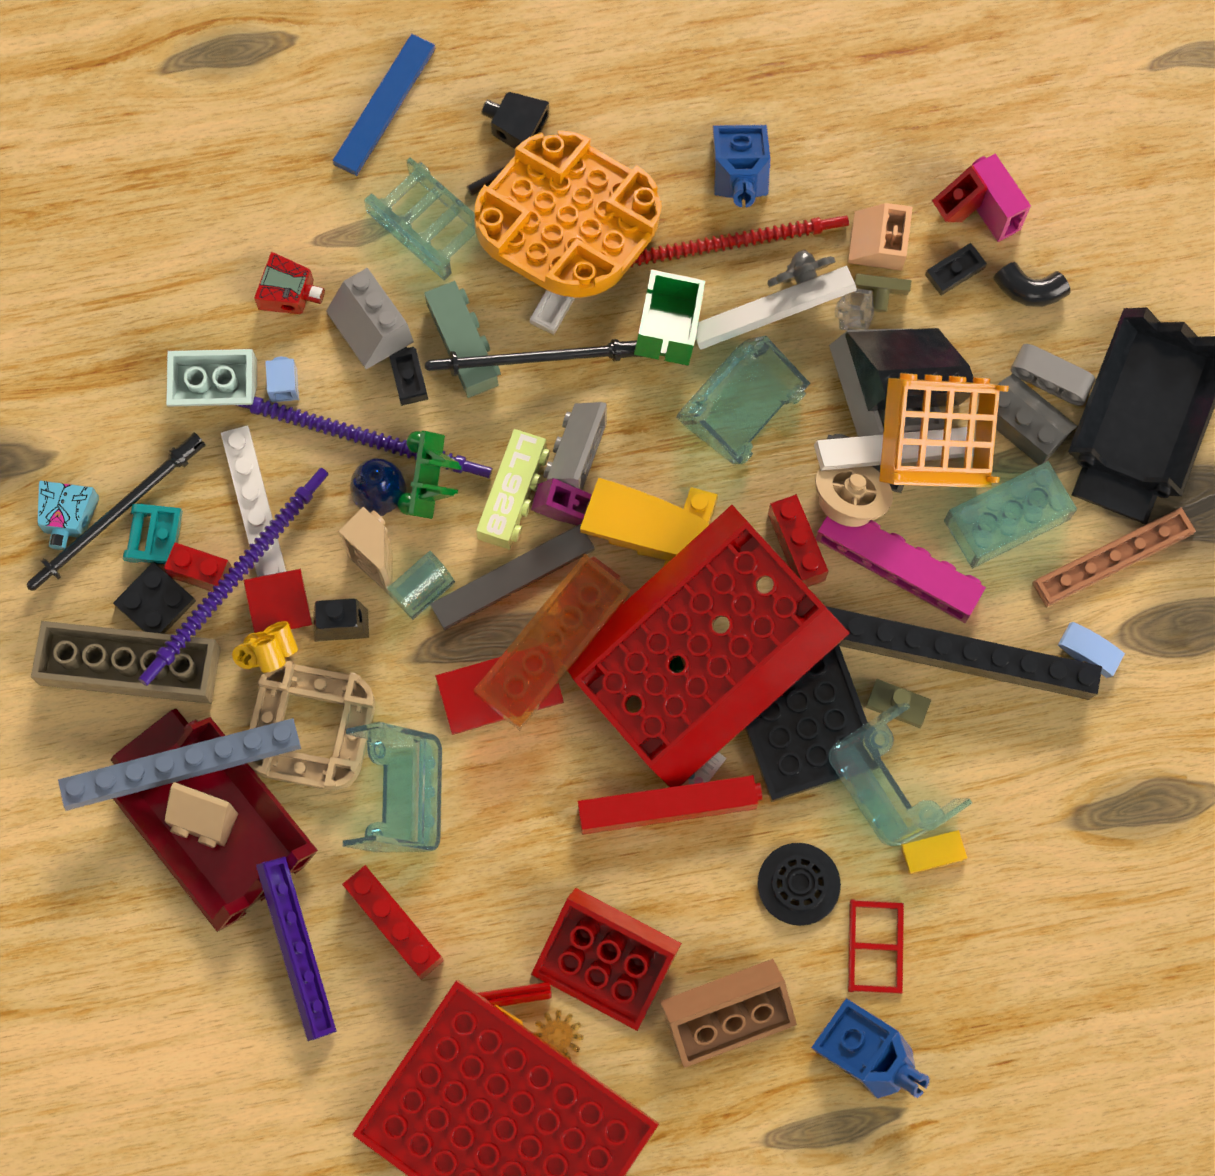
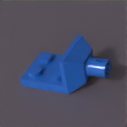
(741, 162)
(870, 1052)

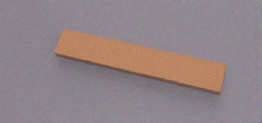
(1113, 557)

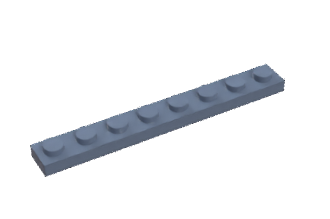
(179, 764)

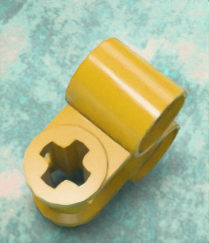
(266, 648)

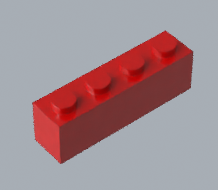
(393, 922)

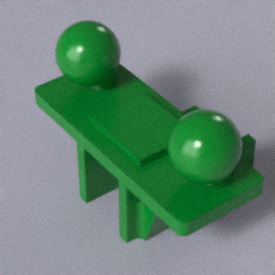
(425, 484)

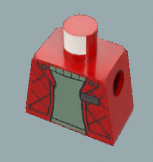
(286, 287)

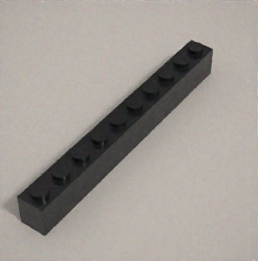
(969, 655)

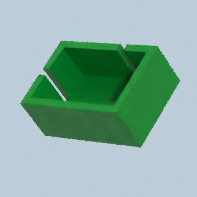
(670, 317)

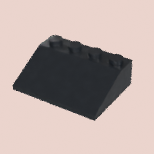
(910, 351)

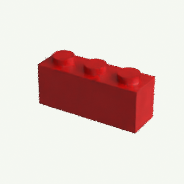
(797, 540)

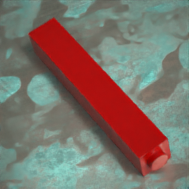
(669, 804)

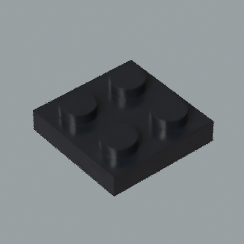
(154, 601)

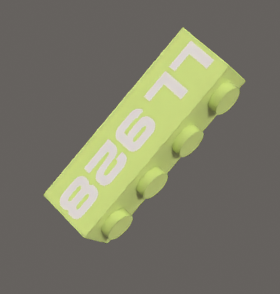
(512, 489)

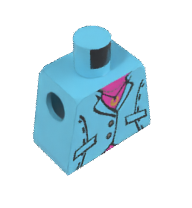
(65, 511)

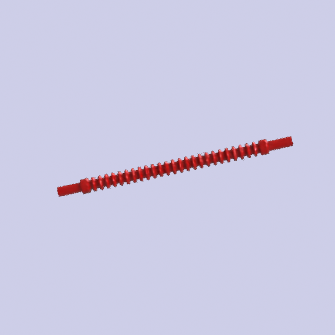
(815, 227)

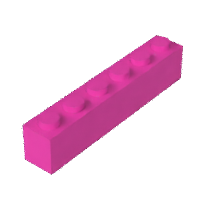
(904, 566)

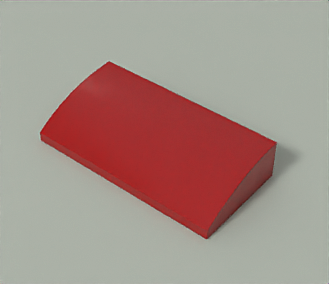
(464, 708)

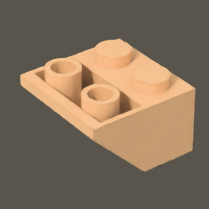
(880, 236)

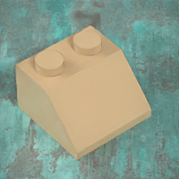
(199, 815)

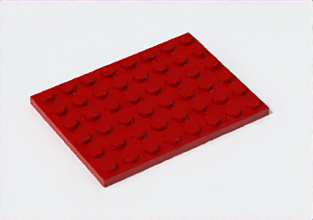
(498, 1102)

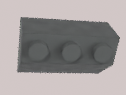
(1031, 421)

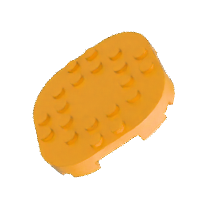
(567, 215)

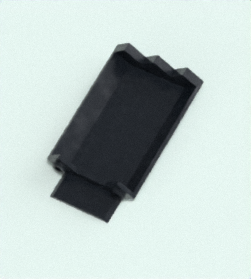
(1144, 415)

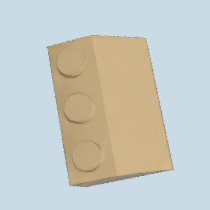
(369, 546)

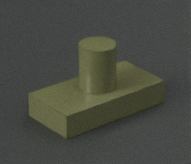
(881, 288)
(886, 695)

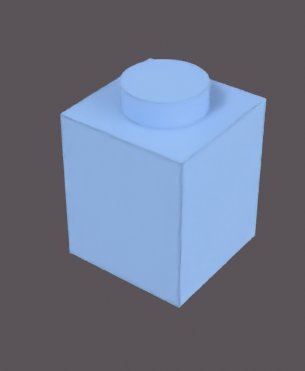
(282, 379)

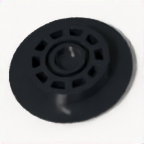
(799, 884)

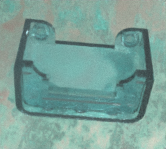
(743, 398)

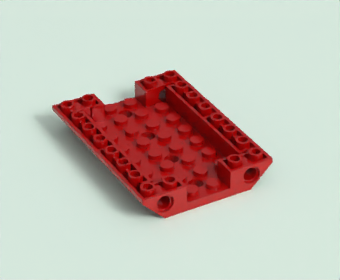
(726, 674)

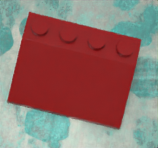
(606, 958)

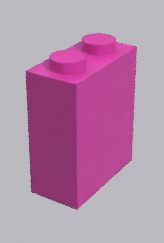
(1004, 203)

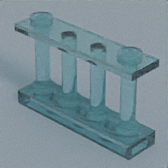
(401, 226)

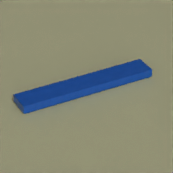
(384, 104)

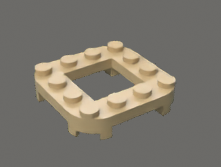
(320, 685)

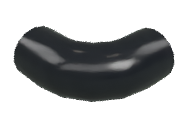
(1031, 291)

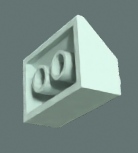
(211, 377)

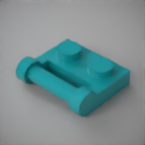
(161, 536)

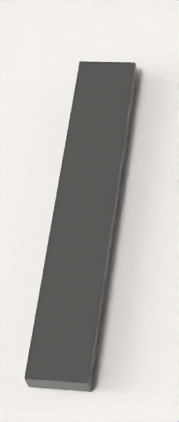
(512, 577)

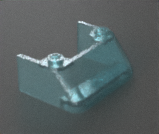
(409, 789)
(876, 791)

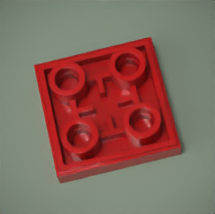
(278, 599)

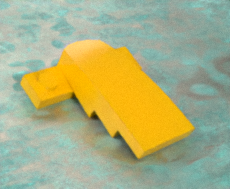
(644, 521)

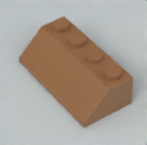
(729, 1012)

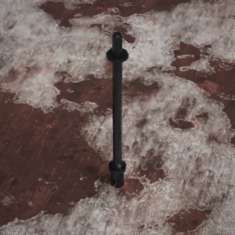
(614, 350)
(177, 458)

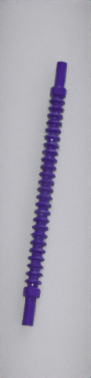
(350, 432)
(166, 654)

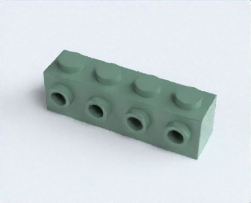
(460, 334)

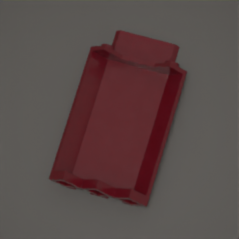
(221, 878)

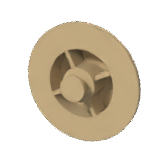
(853, 495)

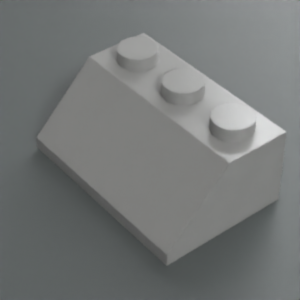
(368, 319)
(578, 444)

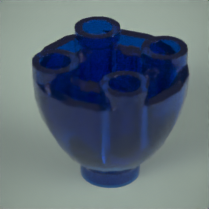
(377, 494)

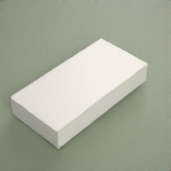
(551, 311)

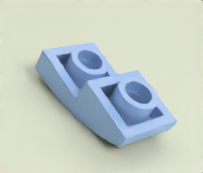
(1090, 647)

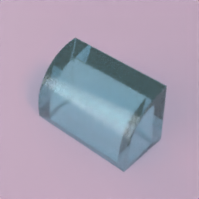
(421, 585)

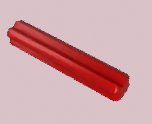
(518, 994)

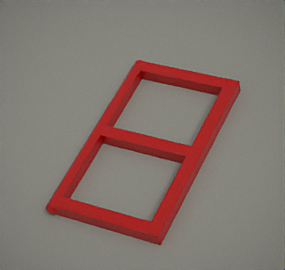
(874, 946)

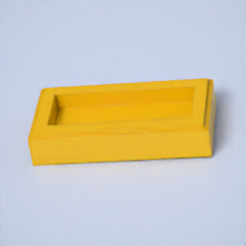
(934, 852)

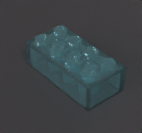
(1010, 514)

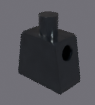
(516, 117)
(340, 620)

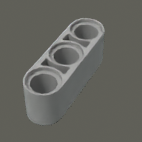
(1053, 374)

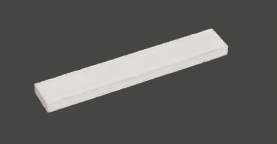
(774, 307)
(868, 449)

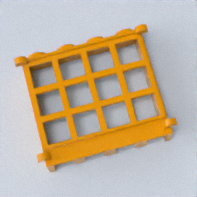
(895, 413)

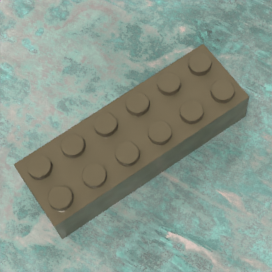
(115, 659)

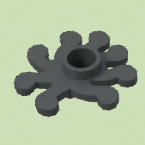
(801, 269)

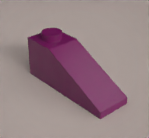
(561, 501)

